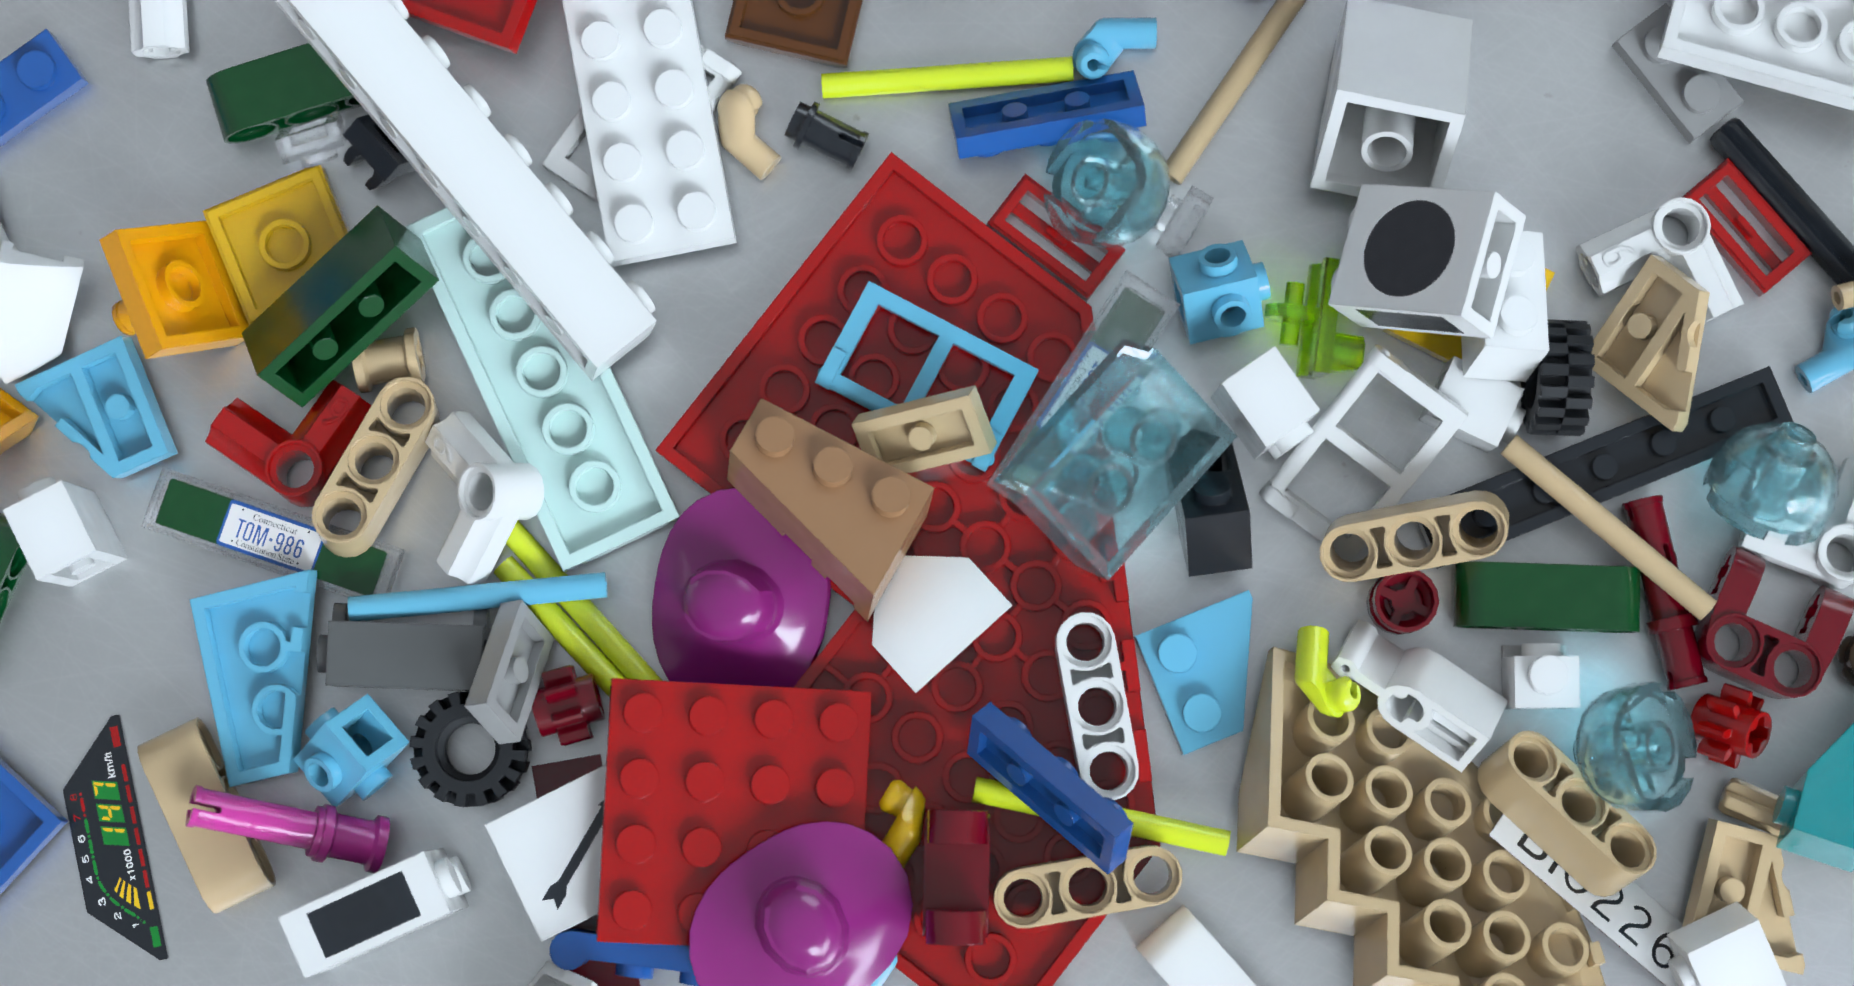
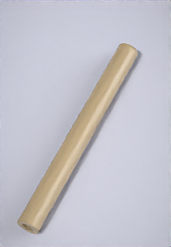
(1231, 88)
(1608, 527)

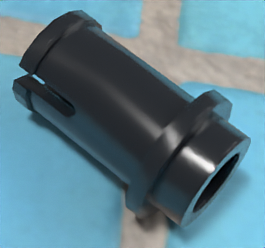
(825, 134)

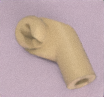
(737, 130)

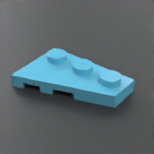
(257, 671)

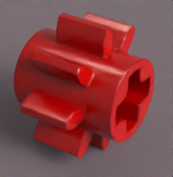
(1731, 725)

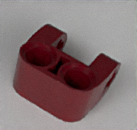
(1760, 644)
(956, 877)

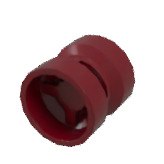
(1411, 597)

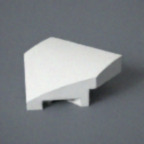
(34, 308)
(933, 614)

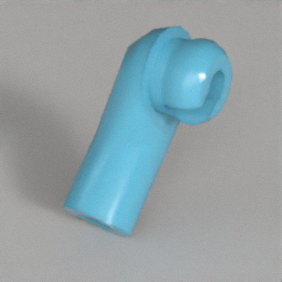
(1107, 40)
(1836, 354)

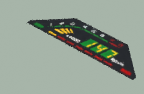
(112, 843)

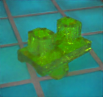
(1320, 346)

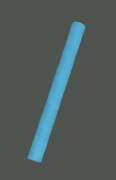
(476, 597)

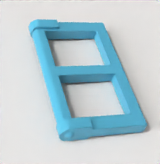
(948, 335)

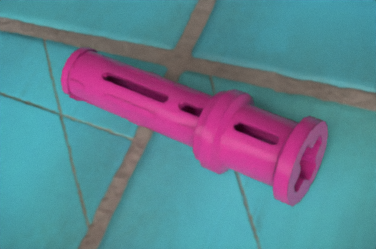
(318, 832)

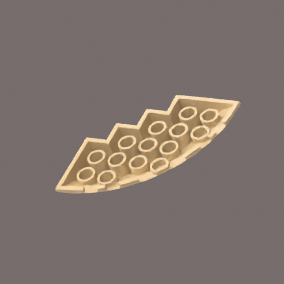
(1397, 851)

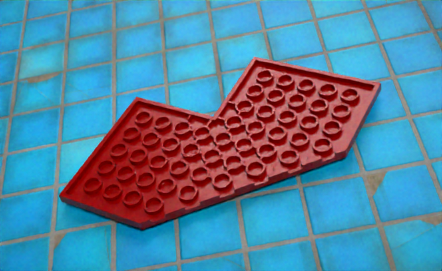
(959, 269)

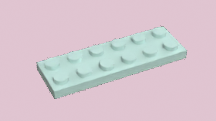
(548, 412)

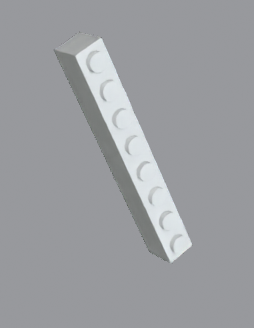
(479, 176)

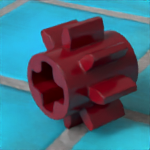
(567, 705)

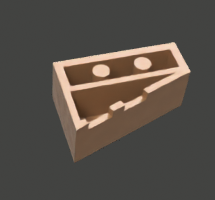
(830, 500)

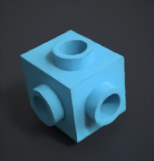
(1219, 291)
(350, 751)

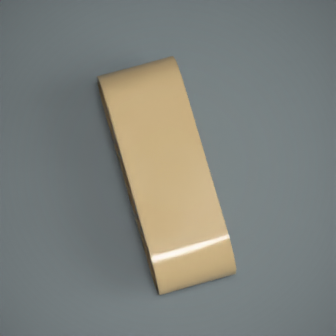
(375, 437)
(1390, 557)
(1557, 811)
(221, 863)
(1059, 907)

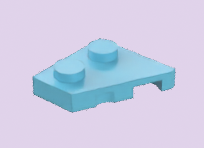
(105, 407)
(1202, 670)

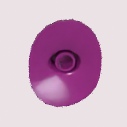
(736, 598)
(803, 912)

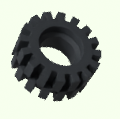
(1561, 385)
(440, 775)

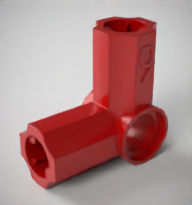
(270, 450)

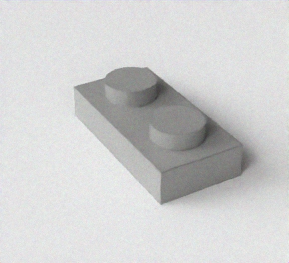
(1686, 94)
(509, 672)

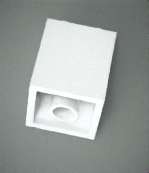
(1393, 98)

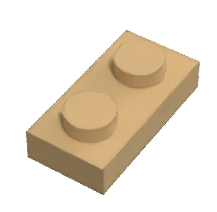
(927, 431)

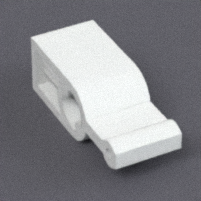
(1422, 694)

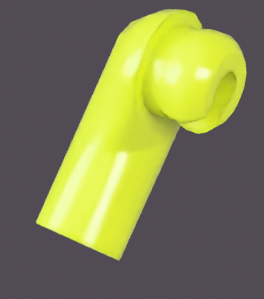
(1325, 691)

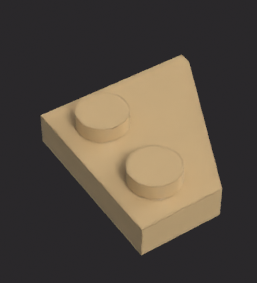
(1655, 342)
(1745, 869)

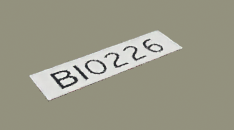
(1627, 918)

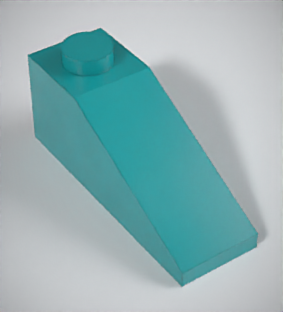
(1820, 808)

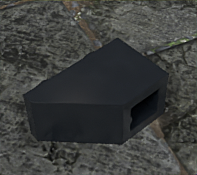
(1216, 520)

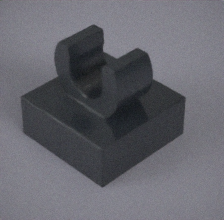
(376, 148)

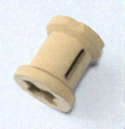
(390, 360)

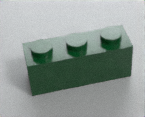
(339, 306)

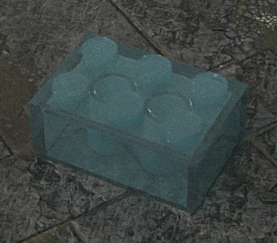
(1115, 458)

